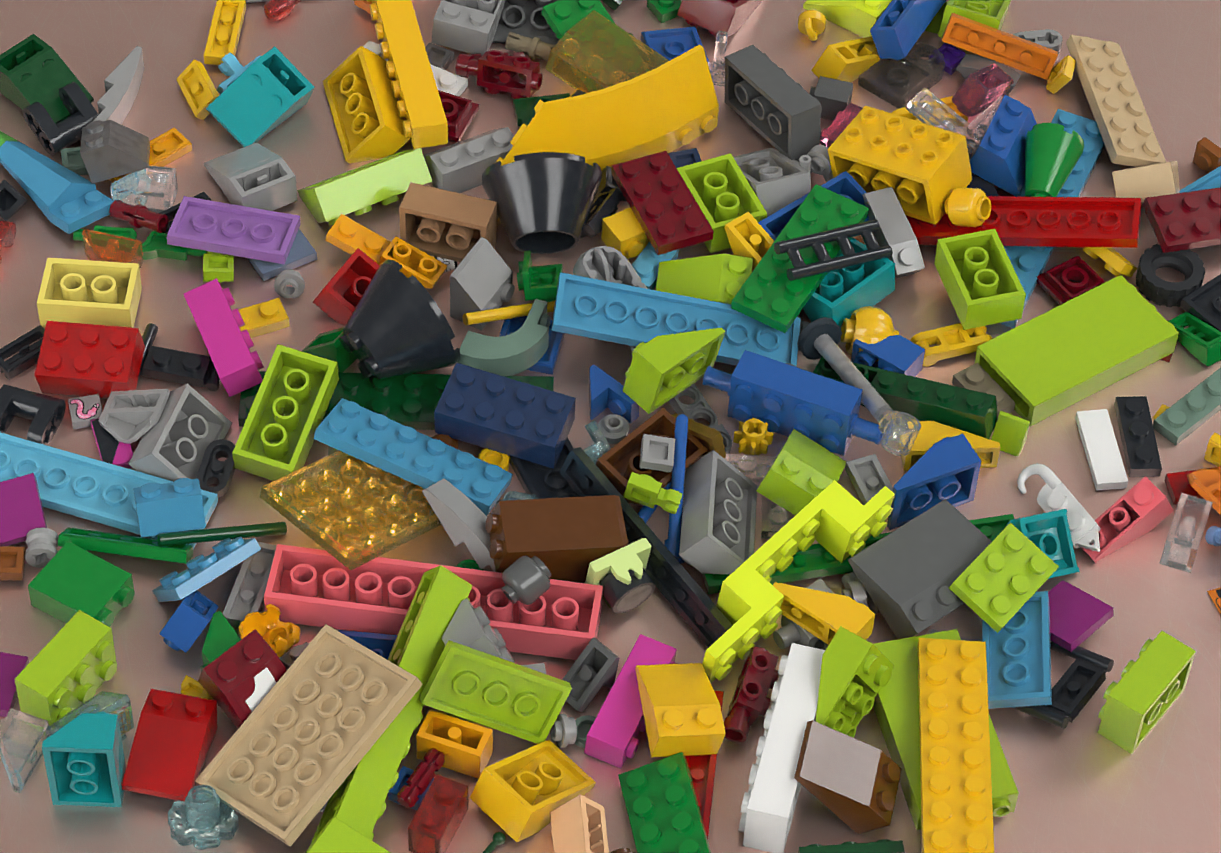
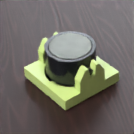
(623, 576)

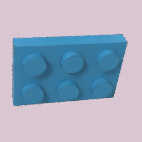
(205, 569)

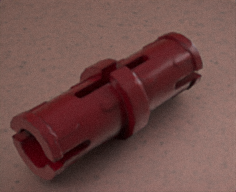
(150, 219)

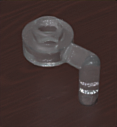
(717, 66)

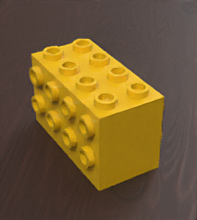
(903, 154)

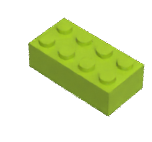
(285, 414)

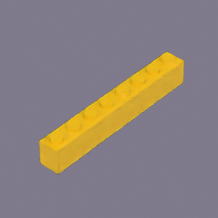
(411, 71)

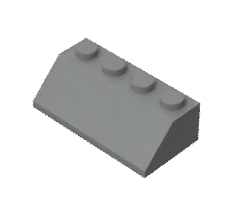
(717, 516)

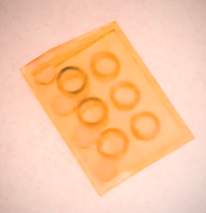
(600, 55)

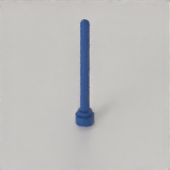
(677, 484)

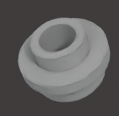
(289, 277)
(614, 428)
(564, 731)

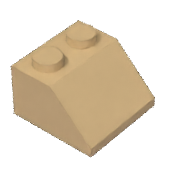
(1147, 181)

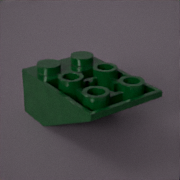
(36, 73)

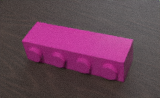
(223, 337)
(621, 715)

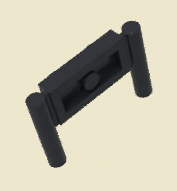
(176, 365)
(1073, 688)

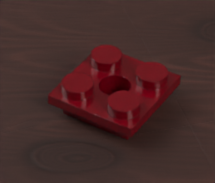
(460, 114)
(1057, 280)

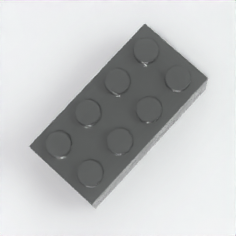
(772, 102)

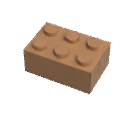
(446, 221)

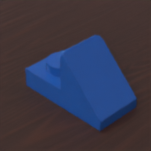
(608, 393)

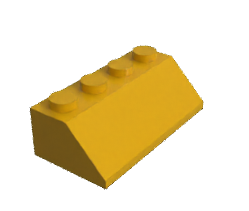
(364, 108)

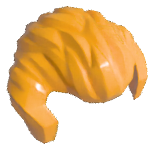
(277, 634)

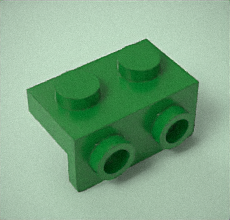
(538, 281)

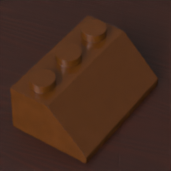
(625, 456)

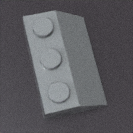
(463, 163)
(181, 436)

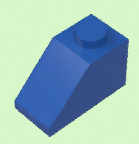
(188, 621)

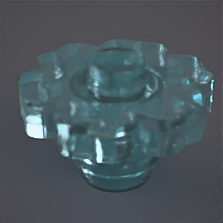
(202, 819)

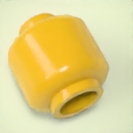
(967, 207)

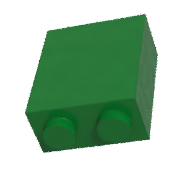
(81, 582)

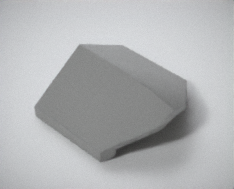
(133, 413)

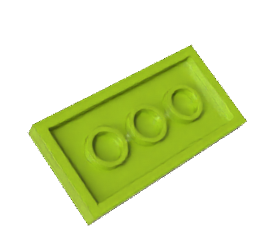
(495, 692)

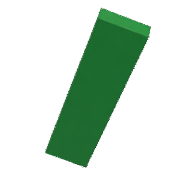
(125, 545)

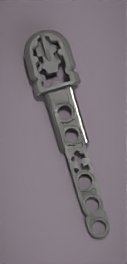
(612, 266)

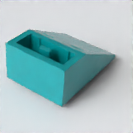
(261, 98)

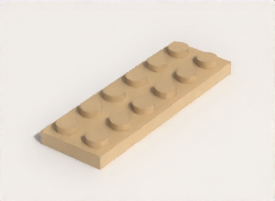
(1115, 102)

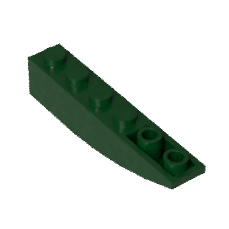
(928, 399)

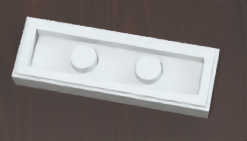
(1101, 449)

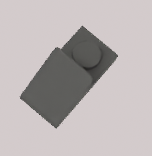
(590, 672)

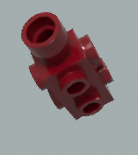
(509, 80)
(750, 693)

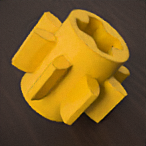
(753, 437)

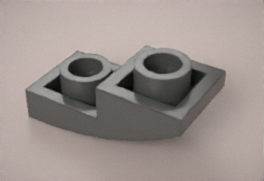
(972, 63)

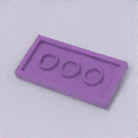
(233, 230)

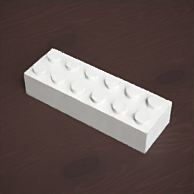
(773, 790)

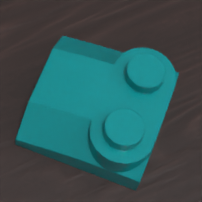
(1052, 536)

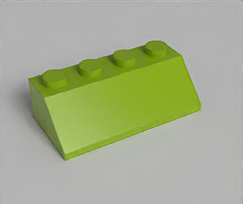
(365, 186)

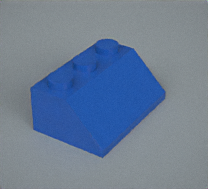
(1002, 146)

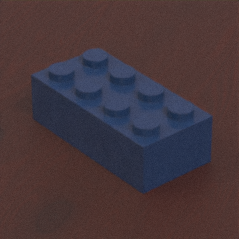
(505, 415)

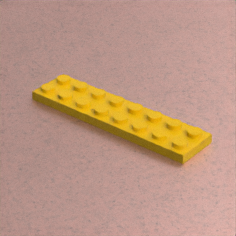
(954, 747)

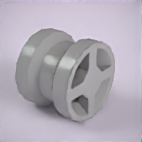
(41, 546)

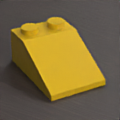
(680, 710)
(527, 787)

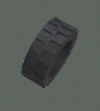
(1167, 292)

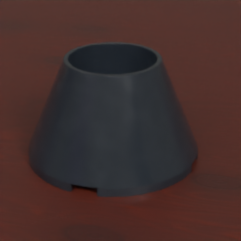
(543, 199)

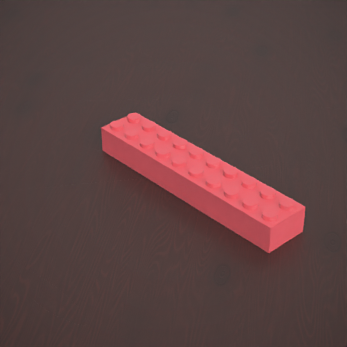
(376, 596)

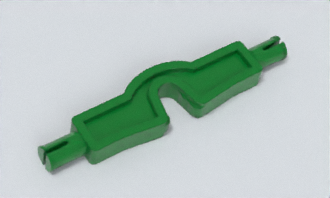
(153, 247)

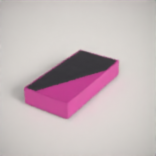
(109, 448)

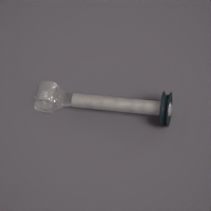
(898, 428)

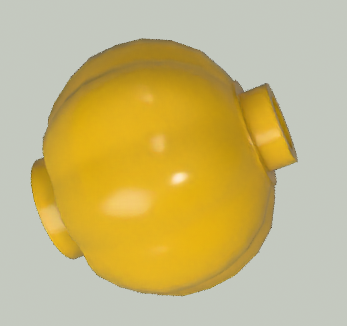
(868, 326)

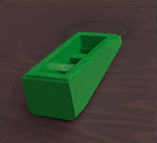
(1204, 344)

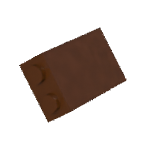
(558, 531)

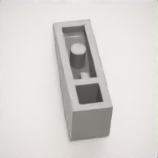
(894, 231)

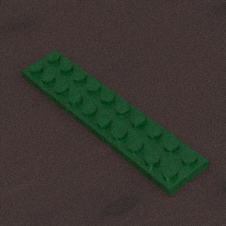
(402, 398)

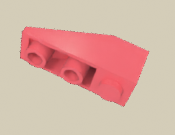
(1130, 518)

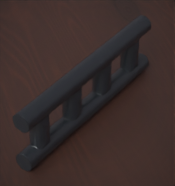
(842, 237)

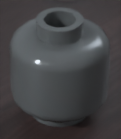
(526, 580)

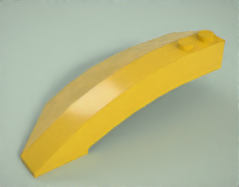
(629, 118)

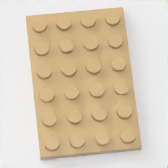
(309, 733)

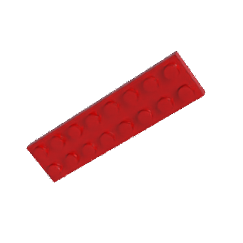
(1049, 222)

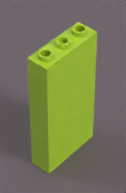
(1077, 349)
(898, 718)

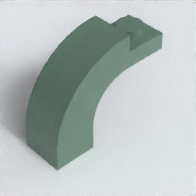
(513, 352)

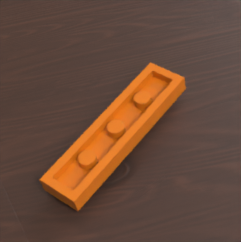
(999, 46)

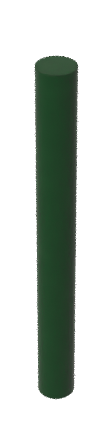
(220, 534)

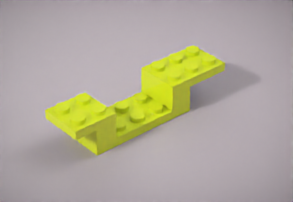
(754, 603)

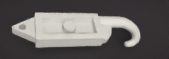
(1055, 497)

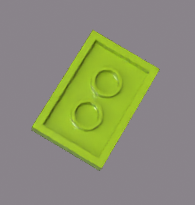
(1003, 577)

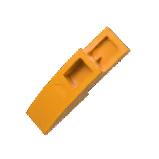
(350, 235)

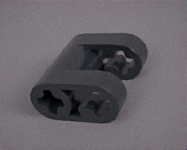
(66, 132)
(42, 409)

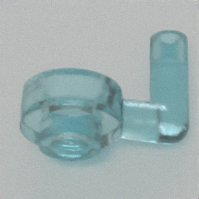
(600, 443)

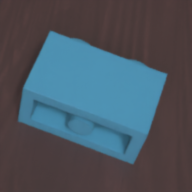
(169, 507)

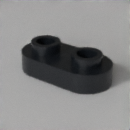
(215, 471)

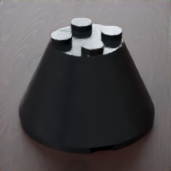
(398, 327)

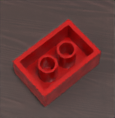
(88, 359)

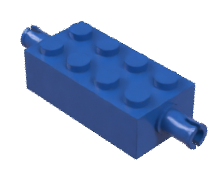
(794, 400)

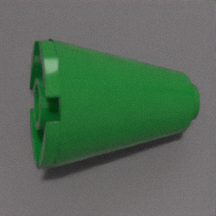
(1050, 158)

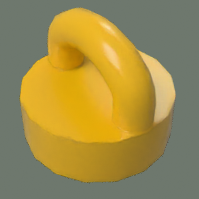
(811, 24)

